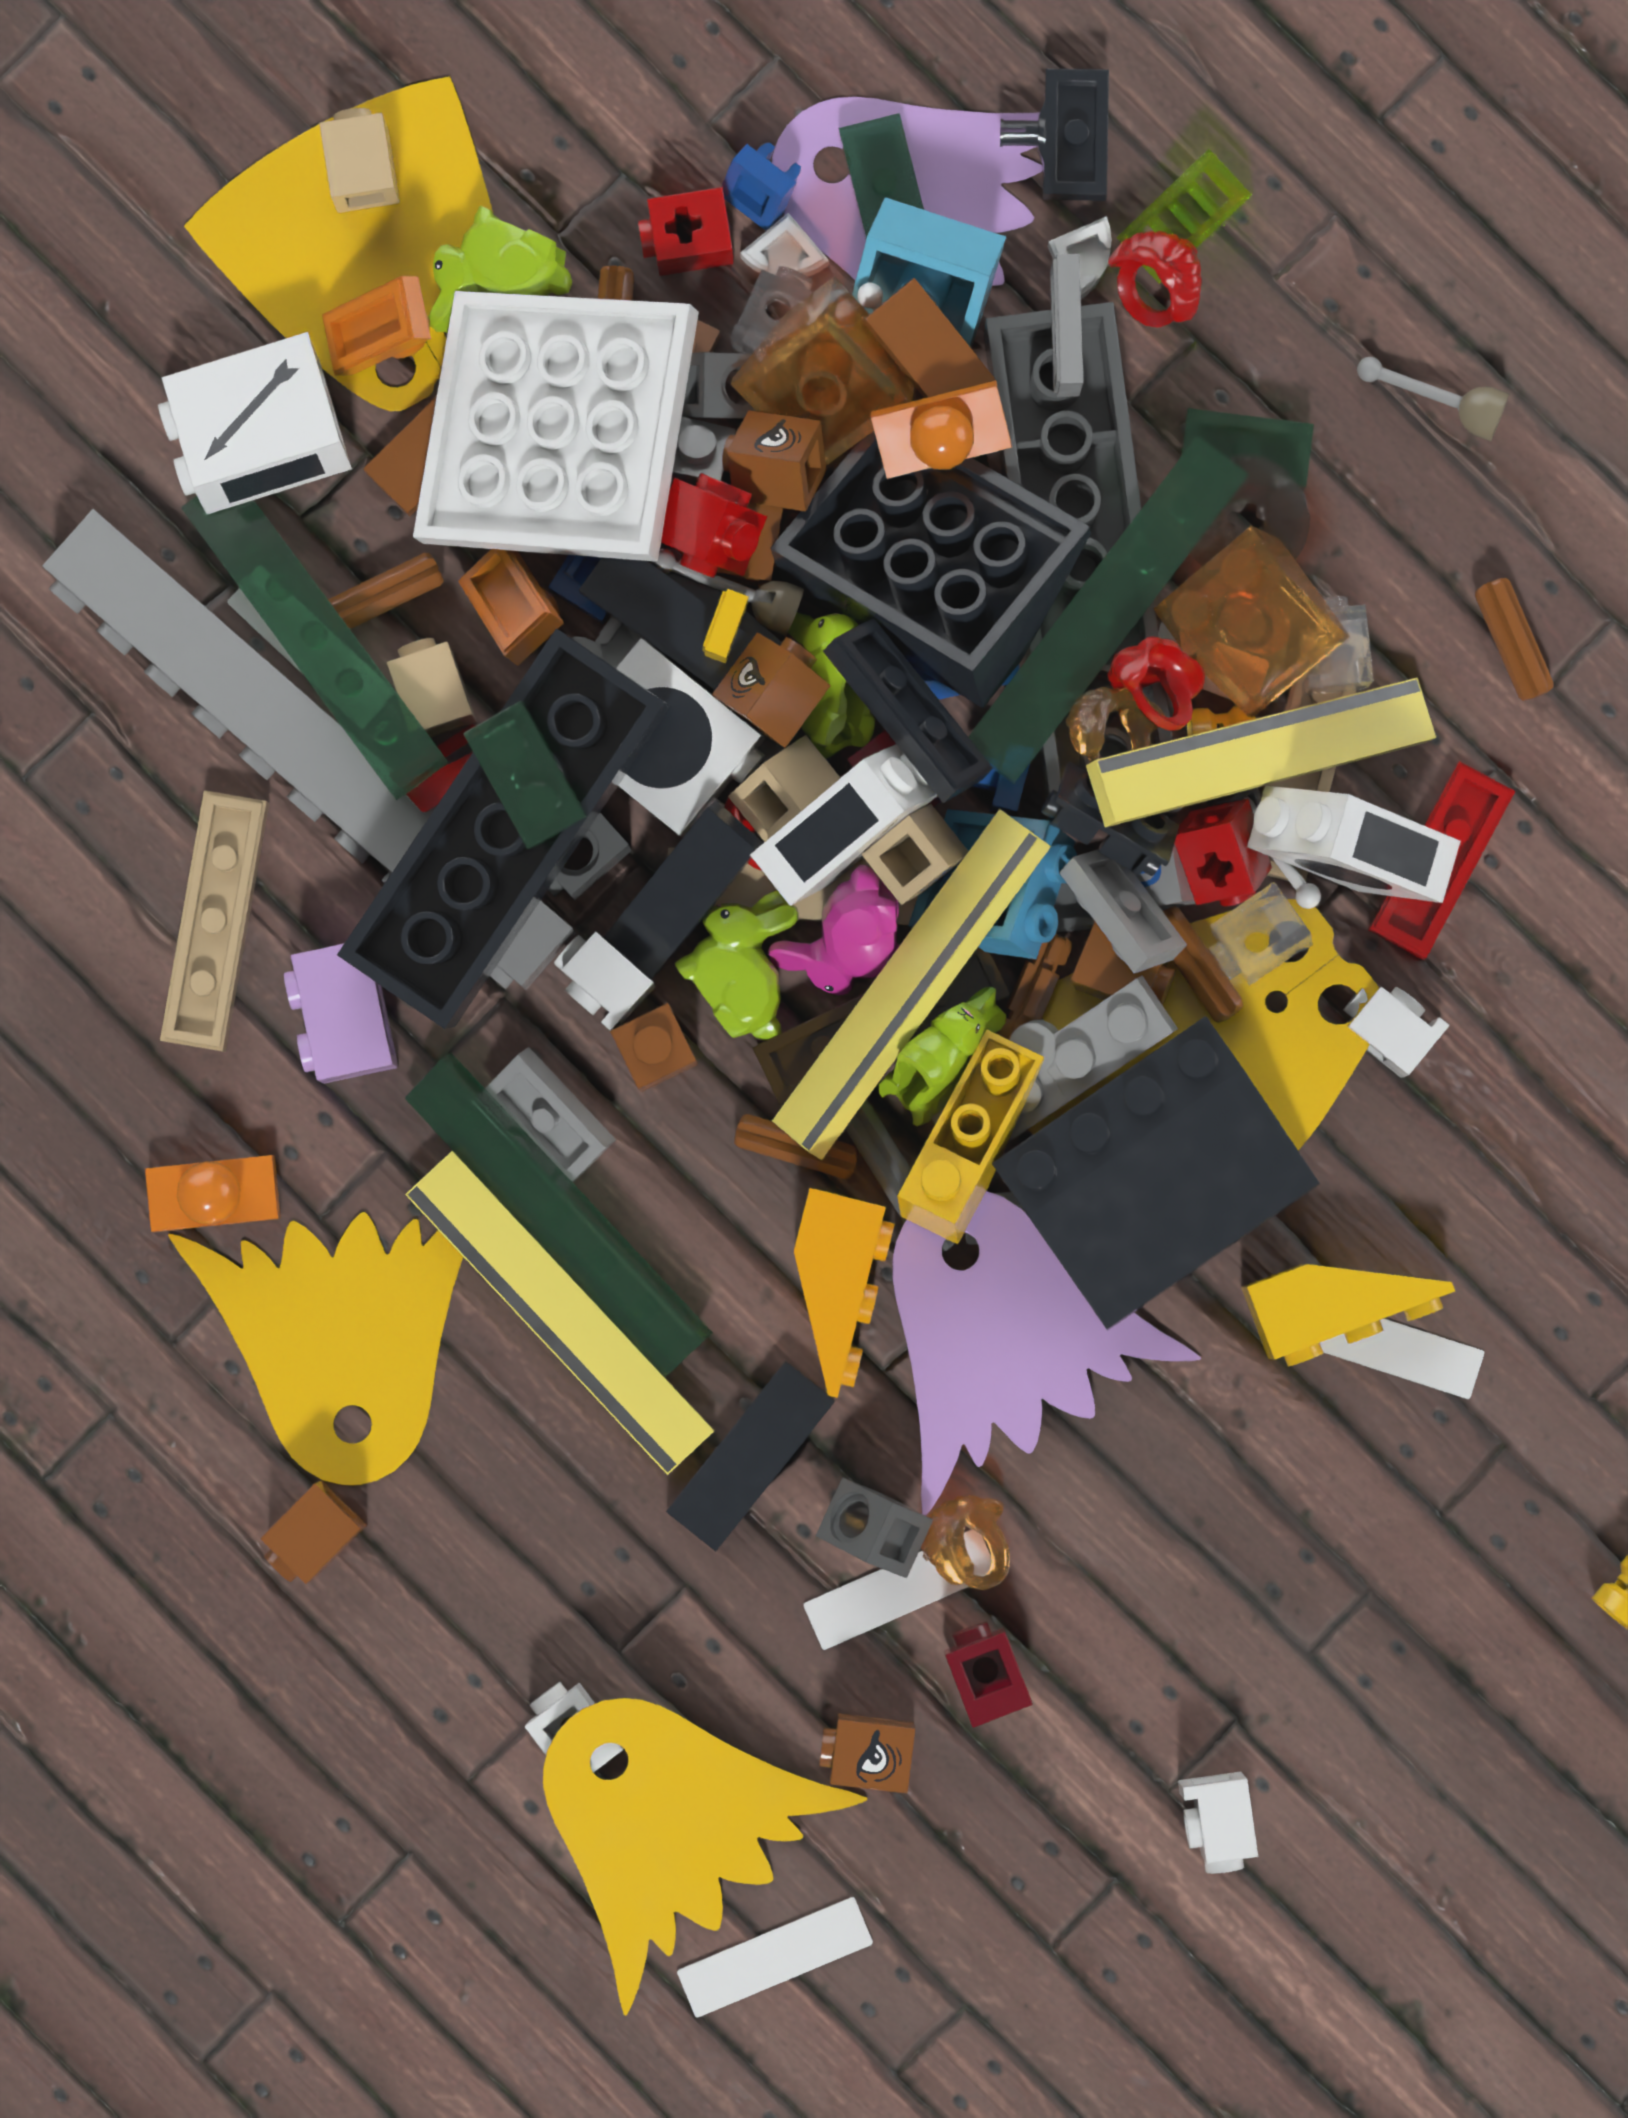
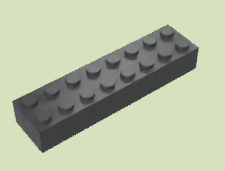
(1080, 461)

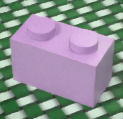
(341, 1015)

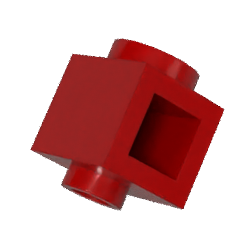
(711, 525)

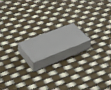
(1066, 325)

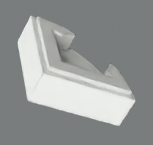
(785, 246)
(1094, 249)

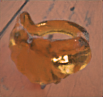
(1089, 717)
(946, 1545)

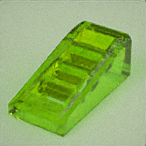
(1187, 182)

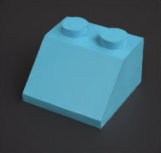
(944, 255)

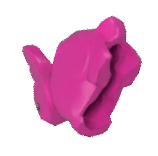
(855, 939)

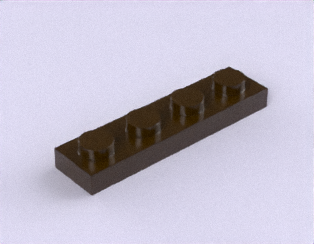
(792, 1053)

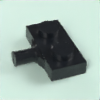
(1069, 134)

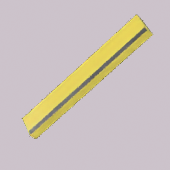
(1260, 752)
(910, 984)
(559, 1312)

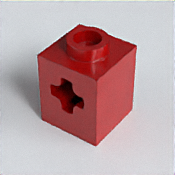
(709, 227)
(1216, 854)

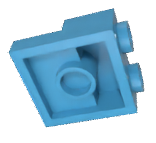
(1031, 913)

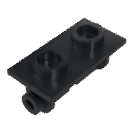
(1133, 844)

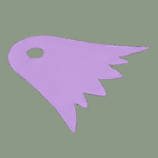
(953, 160)
(1002, 1339)

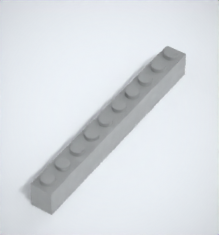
(262, 709)

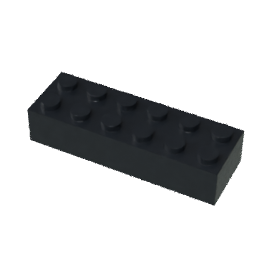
(468, 872)

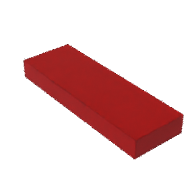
(1466, 811)

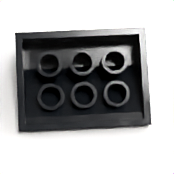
(939, 557)
(1156, 1173)

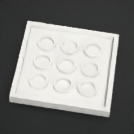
(556, 425)

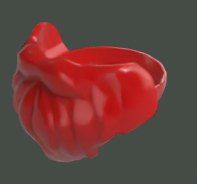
(1176, 266)
(1162, 662)

